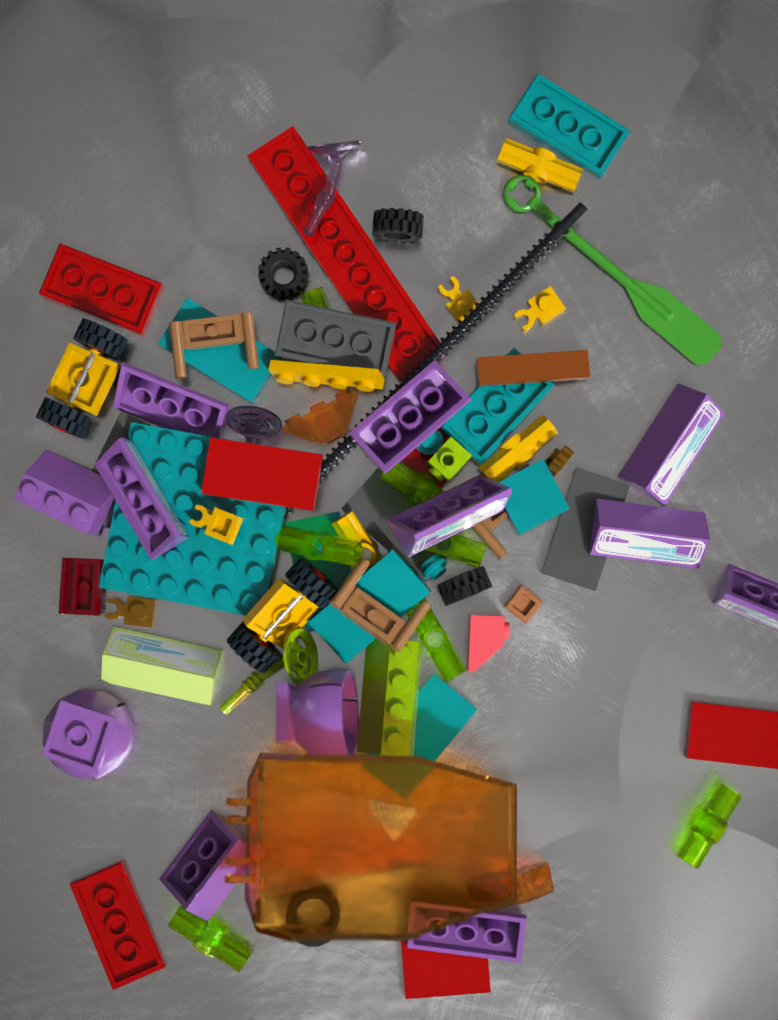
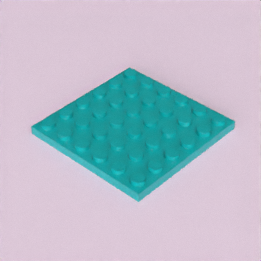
(201, 568)

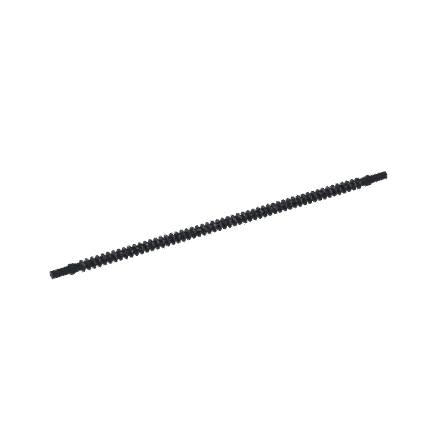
(560, 229)

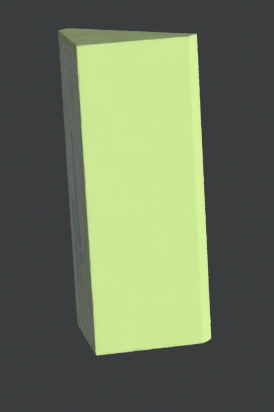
(161, 665)

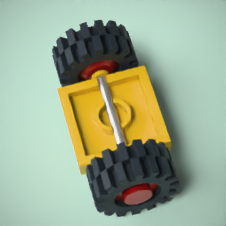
(82, 378)
(279, 613)

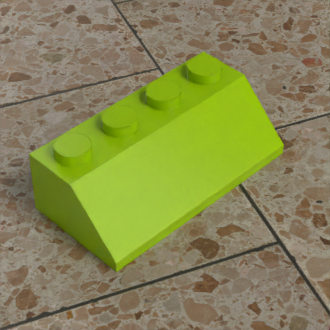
(390, 699)

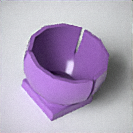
(316, 715)
(88, 734)

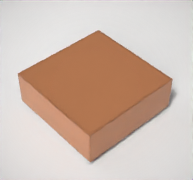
(523, 604)

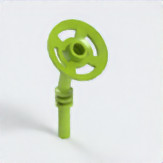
(293, 658)

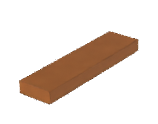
(533, 368)

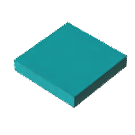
(533, 497)

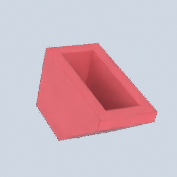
(485, 638)

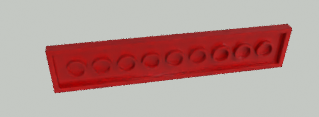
(343, 248)

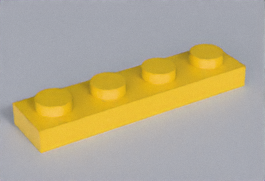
(334, 375)

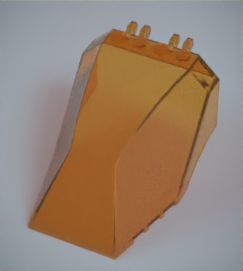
(372, 846)

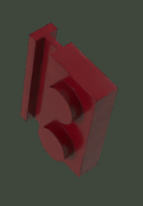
(80, 586)

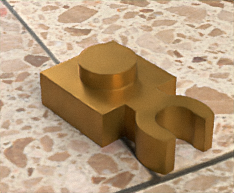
(558, 459)
(135, 611)

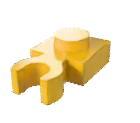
(460, 302)
(542, 307)
(219, 524)

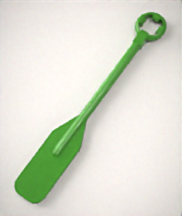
(652, 303)

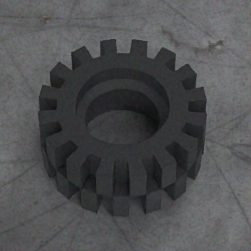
(397, 224)
(275, 259)
(464, 585)

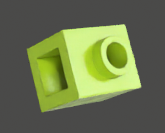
(448, 460)

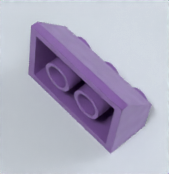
(66, 492)
(200, 869)

